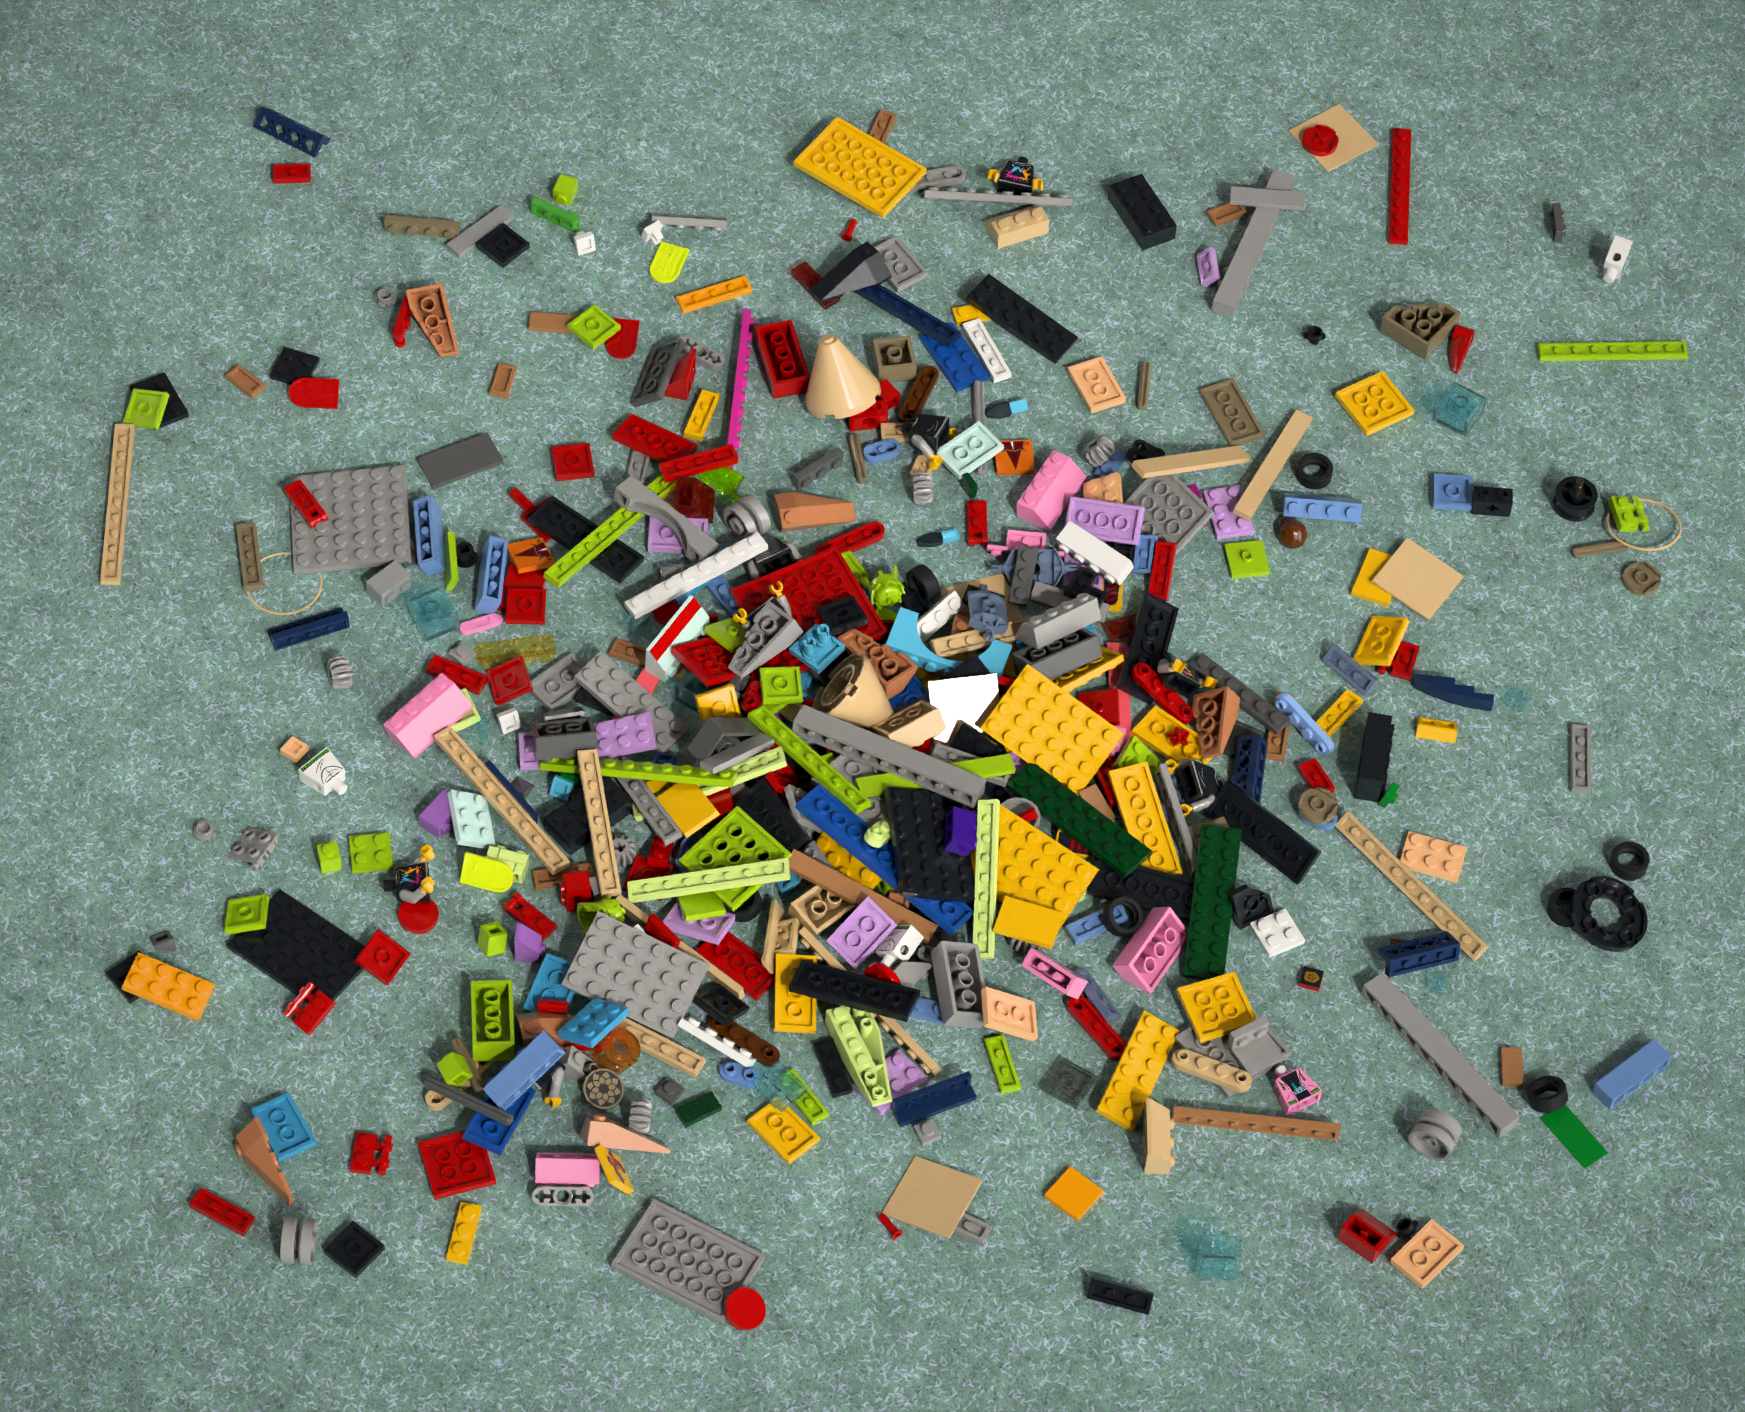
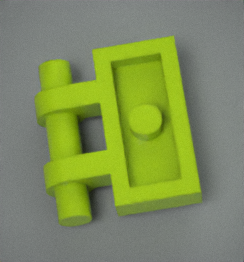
(1623, 514)

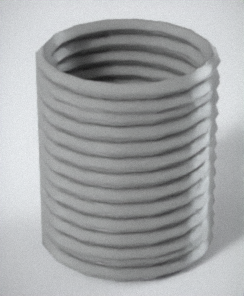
(667, 572)

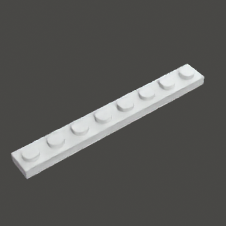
(696, 575)

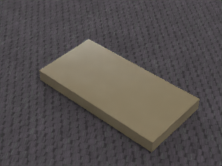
(1231, 413)

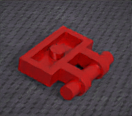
(1404, 662)
(313, 1012)
(364, 1153)

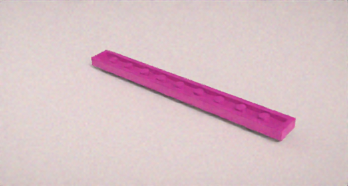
(740, 380)

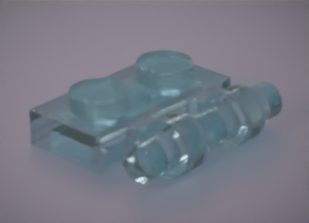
(785, 1082)

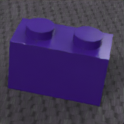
(960, 831)

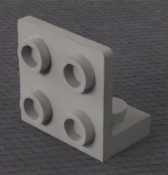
(1254, 1046)

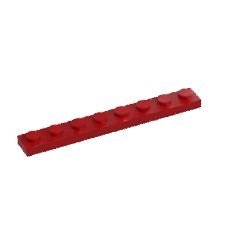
(1400, 186)

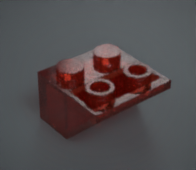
(694, 498)

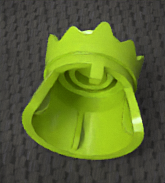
(884, 589)
(588, 910)

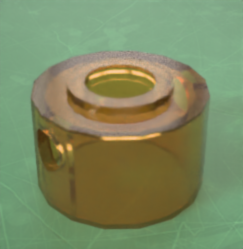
(606, 1055)

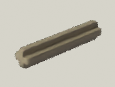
(1144, 386)
(858, 458)
(1598, 548)
(460, 1048)

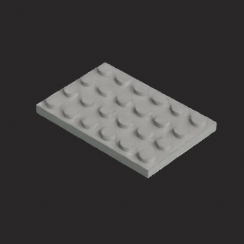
(636, 973)
(686, 1260)

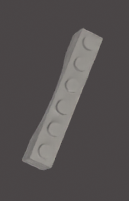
(638, 498)

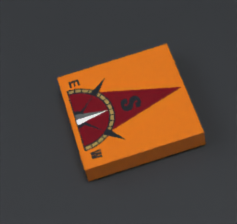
(1015, 458)
(530, 555)

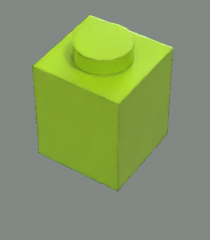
(565, 190)
(329, 857)
(492, 939)
(454, 1069)

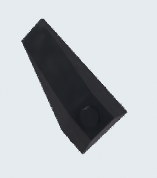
(857, 270)

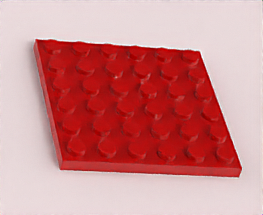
(809, 586)

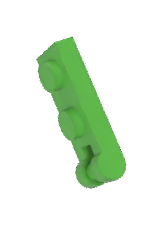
(555, 215)

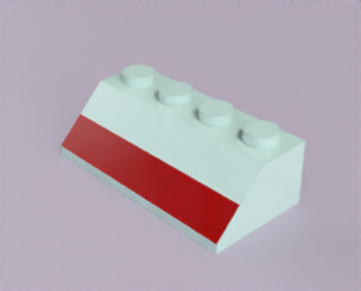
(685, 626)

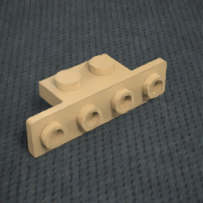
(780, 936)

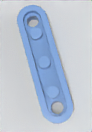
(1304, 723)

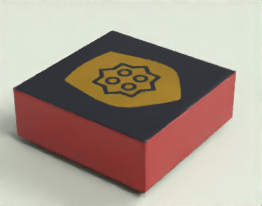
(1311, 978)

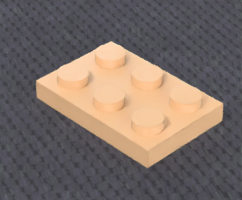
(1096, 384)
(1104, 488)
(1433, 856)
(1009, 1014)
(1427, 1254)

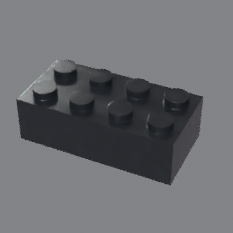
(1142, 212)
(1374, 757)
(569, 821)

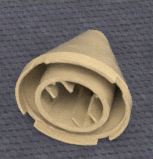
(839, 382)
(854, 694)

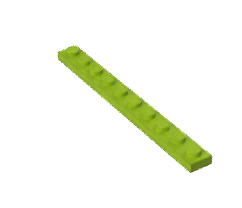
(601, 537)
(648, 771)

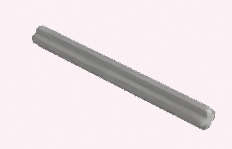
(979, 414)

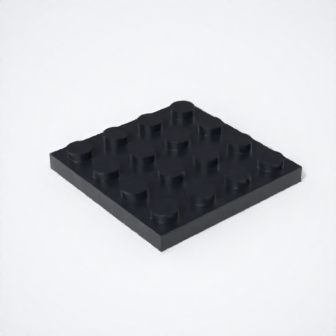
(772, 815)

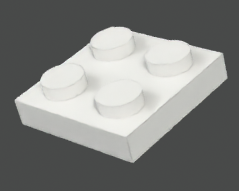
(1277, 933)

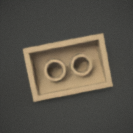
(1017, 226)
(912, 724)
(818, 909)
(1157, 1138)

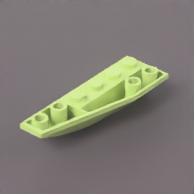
(861, 1051)

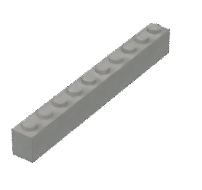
(1249, 250)
(889, 756)
(1440, 1055)

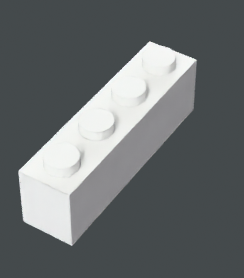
(1094, 553)

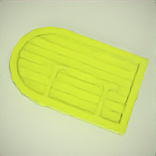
(668, 262)
(486, 873)

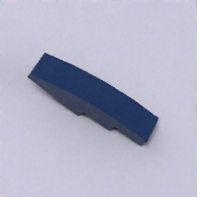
(1446, 690)

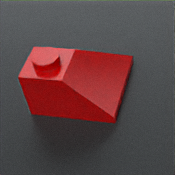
(682, 377)

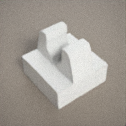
(653, 233)
(584, 242)
(508, 721)

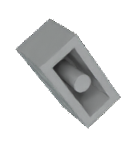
(388, 583)

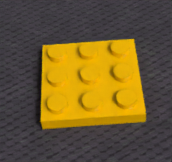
(1374, 403)
(1216, 1006)

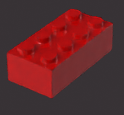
(782, 359)

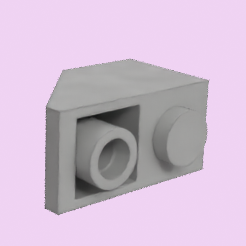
(911, 972)
(577, 1064)

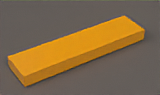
(714, 294)

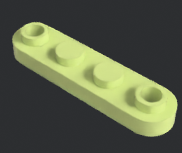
(878, 833)

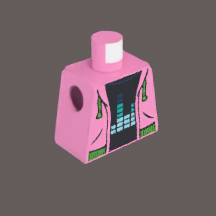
(1295, 1090)

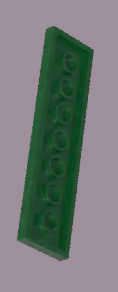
(1079, 819)
(1211, 903)

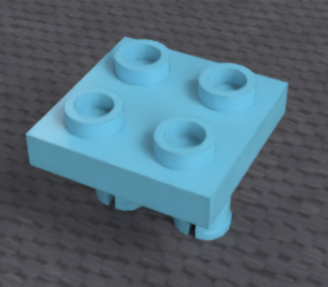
(817, 648)

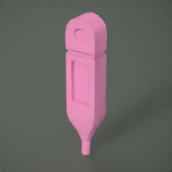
(481, 623)

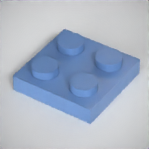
(1452, 492)

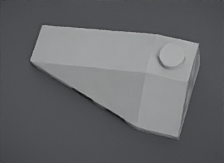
(769, 636)

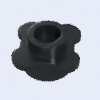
(1314, 330)
(1406, 1228)

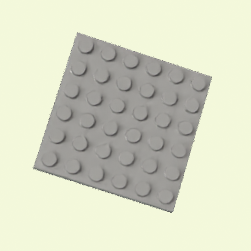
(364, 521)

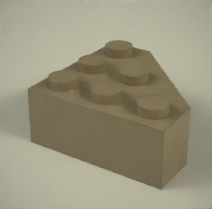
(1420, 326)

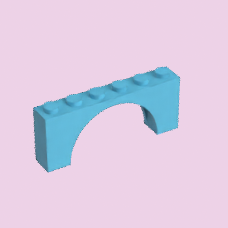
(905, 639)

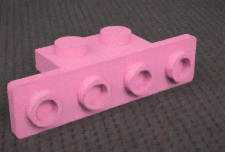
(1023, 538)

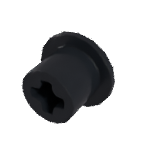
(465, 555)

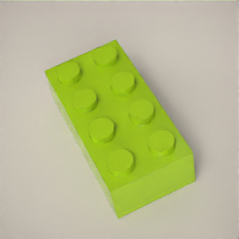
(492, 1020)

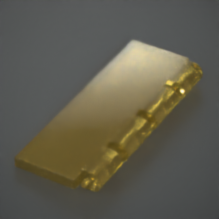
(506, 650)

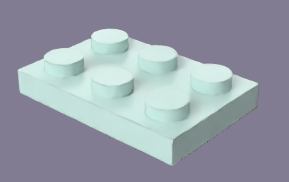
(969, 450)
(471, 819)

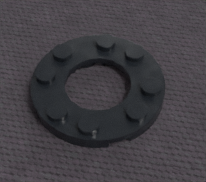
(1617, 891)

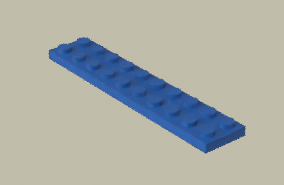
(849, 832)

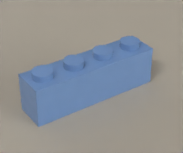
(1322, 507)
(429, 535)
(491, 575)
(523, 1070)
(1631, 1074)

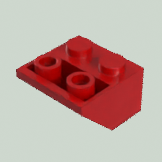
(1366, 1235)

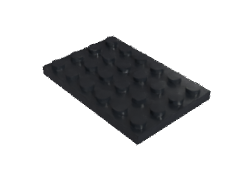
(918, 847)
(300, 949)

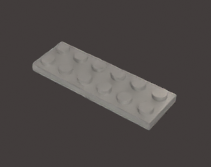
(628, 698)

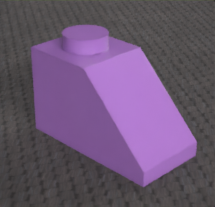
(437, 816)
(528, 945)

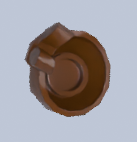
(1292, 533)

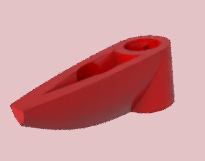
(1460, 344)

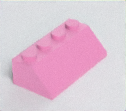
(1050, 491)
(427, 714)
(1152, 949)

